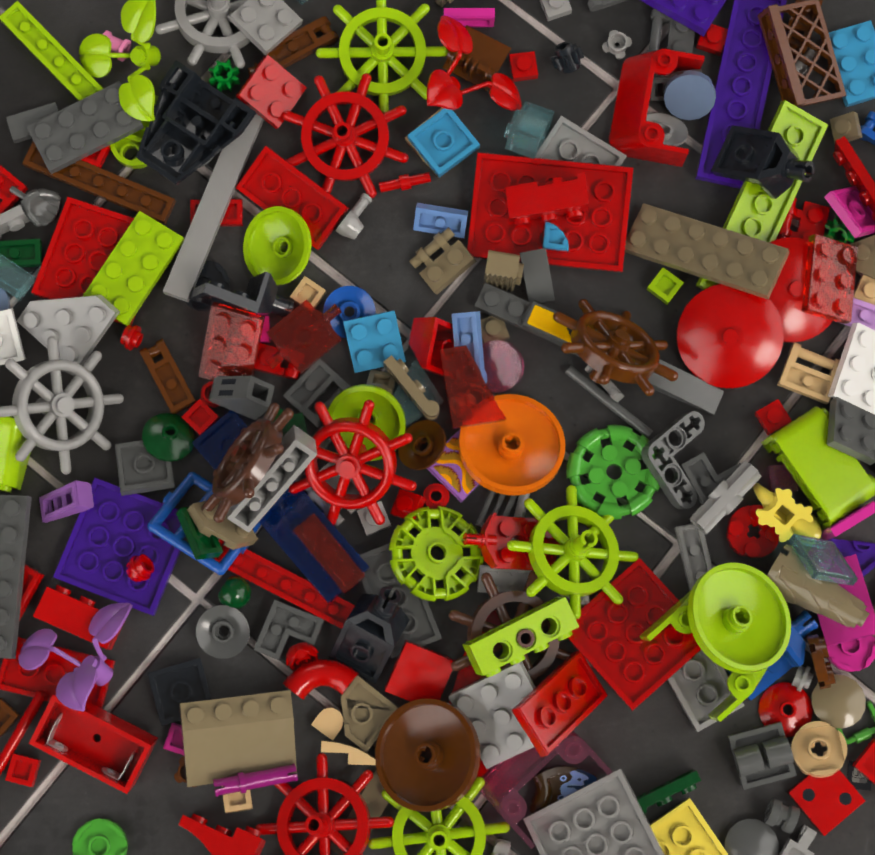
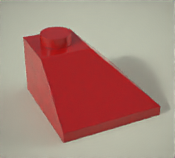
(427, 338)

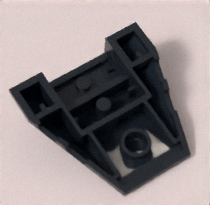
(190, 124)

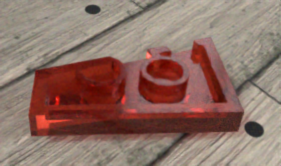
(467, 393)

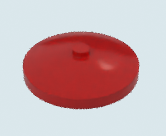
(788, 294)
(729, 336)

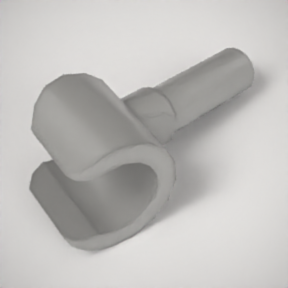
(501, 847)

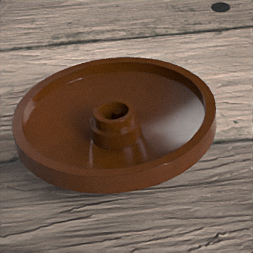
(427, 755)

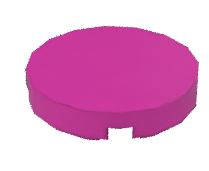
(853, 654)

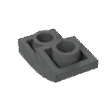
(537, 276)

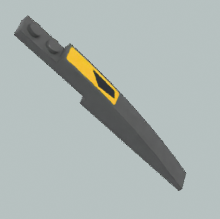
(539, 321)

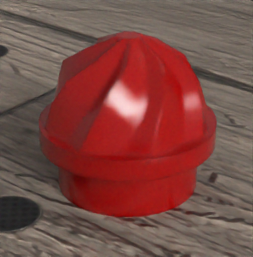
(139, 568)

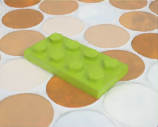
(135, 265)

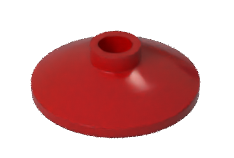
(775, 698)

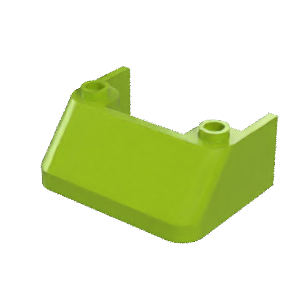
(739, 684)

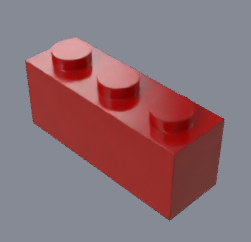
(69, 613)

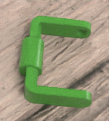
(863, 734)

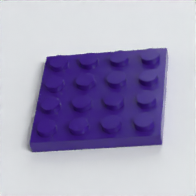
(108, 538)

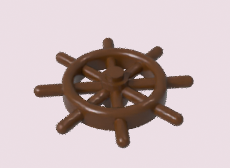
(614, 347)

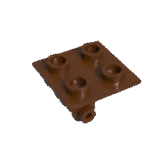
(482, 62)

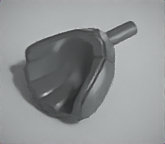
(39, 205)

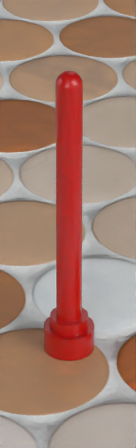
(21, 728)

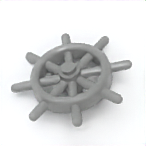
(217, 14)
(58, 405)

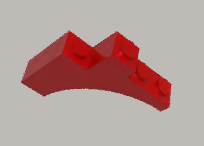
(219, 840)

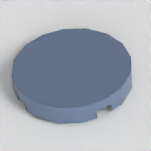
(689, 95)

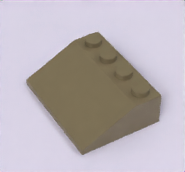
(237, 735)

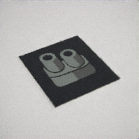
(857, 779)

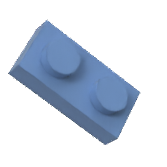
(438, 218)

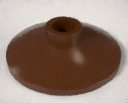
(424, 434)

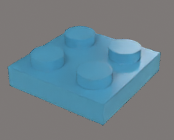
(443, 141)
(373, 340)

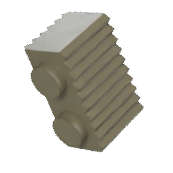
(503, 270)

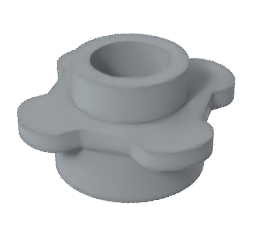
(617, 37)

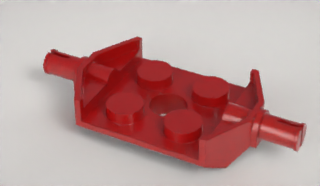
(494, 540)

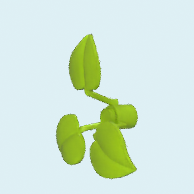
(138, 95)

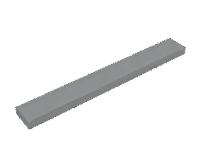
(210, 213)

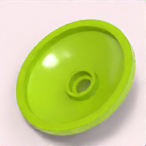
(267, 240)
(386, 414)

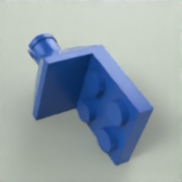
(792, 656)

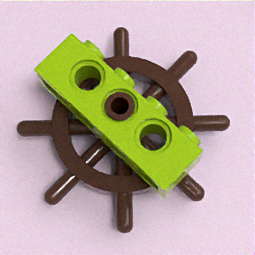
(515, 635)

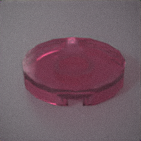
(502, 364)

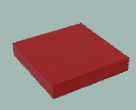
(419, 673)

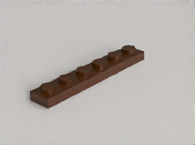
(106, 186)

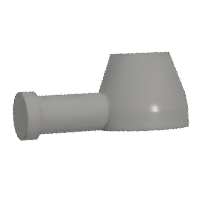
(351, 224)

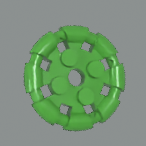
(600, 482)

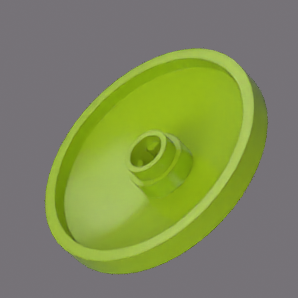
(739, 618)

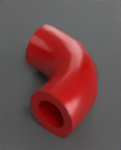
(320, 673)

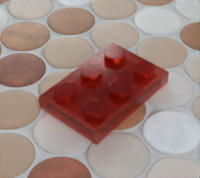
(829, 279)
(230, 342)

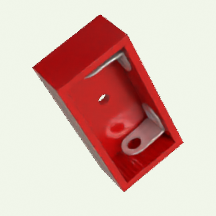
(70, 738)

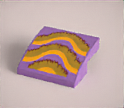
(451, 471)

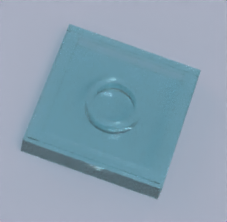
(822, 559)

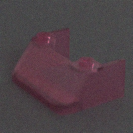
(509, 776)

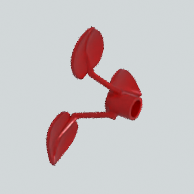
(445, 90)

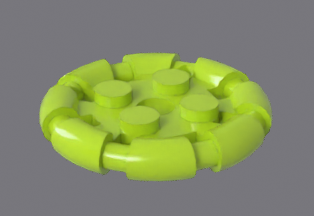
(422, 560)

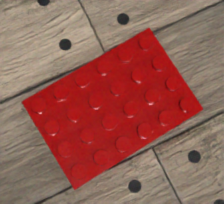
(594, 239)

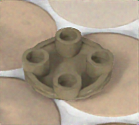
(840, 704)

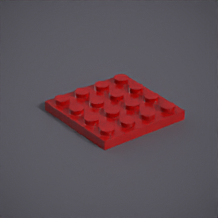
(79, 249)
(611, 638)

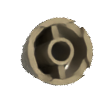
(814, 594)

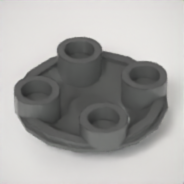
(751, 838)

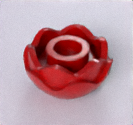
(301, 654)

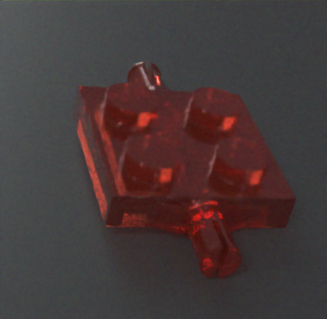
(303, 336)

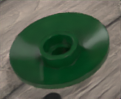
(166, 446)

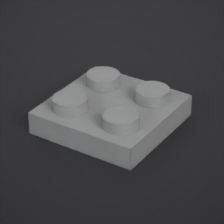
(265, 22)

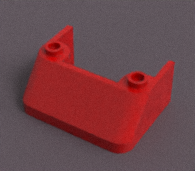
(629, 128)

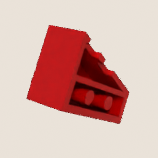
(547, 200)

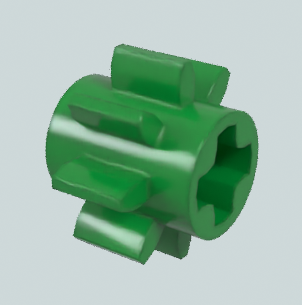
(231, 73)
(833, 233)

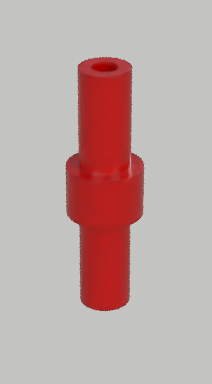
(404, 182)

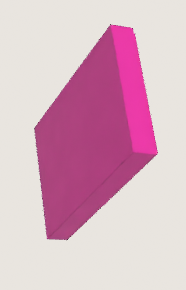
(837, 633)

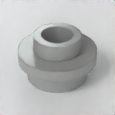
(802, 678)

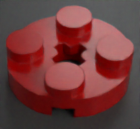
(750, 546)

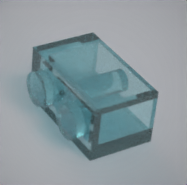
(528, 129)

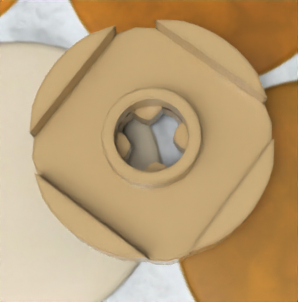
(828, 737)

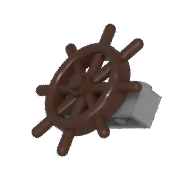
(259, 469)

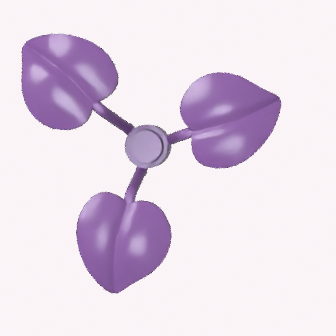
(77, 685)

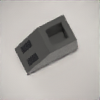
(242, 395)

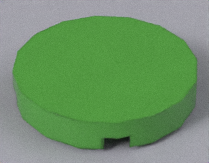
(100, 838)

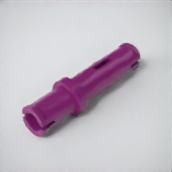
(253, 780)

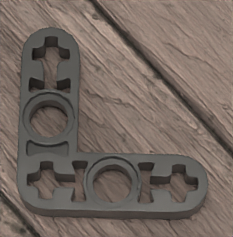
(667, 451)

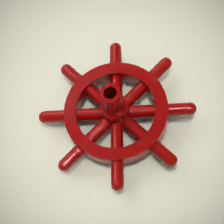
(346, 135)
(351, 463)
(324, 824)

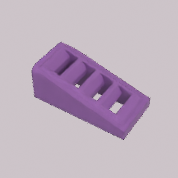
(81, 497)

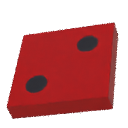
(826, 800)

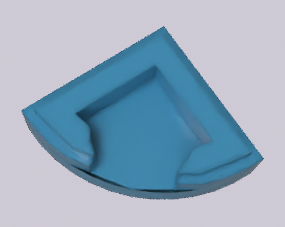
(554, 238)

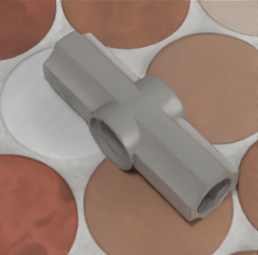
(725, 497)

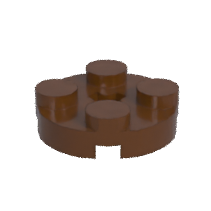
(823, 669)

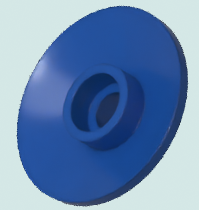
(352, 297)

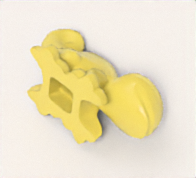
(786, 516)

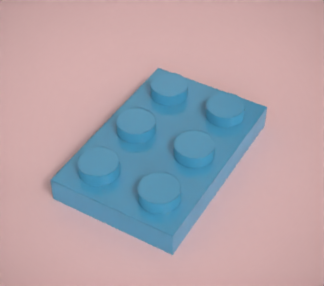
(856, 61)

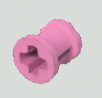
(118, 45)

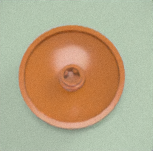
(517, 452)

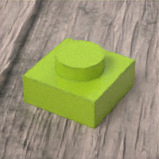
(665, 286)

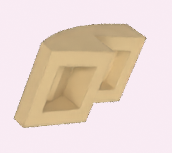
(355, 755)

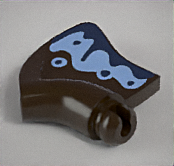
(556, 783)

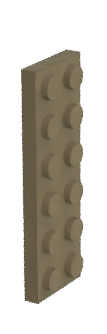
(706, 251)

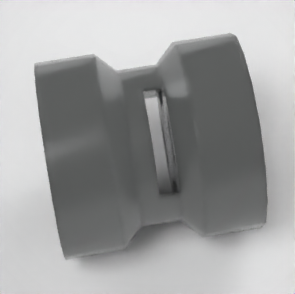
(781, 815)

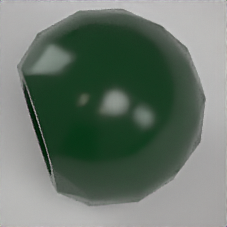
(235, 592)

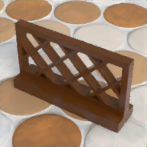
(782, 54)

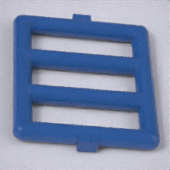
(176, 539)

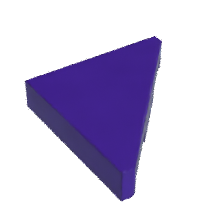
(864, 550)

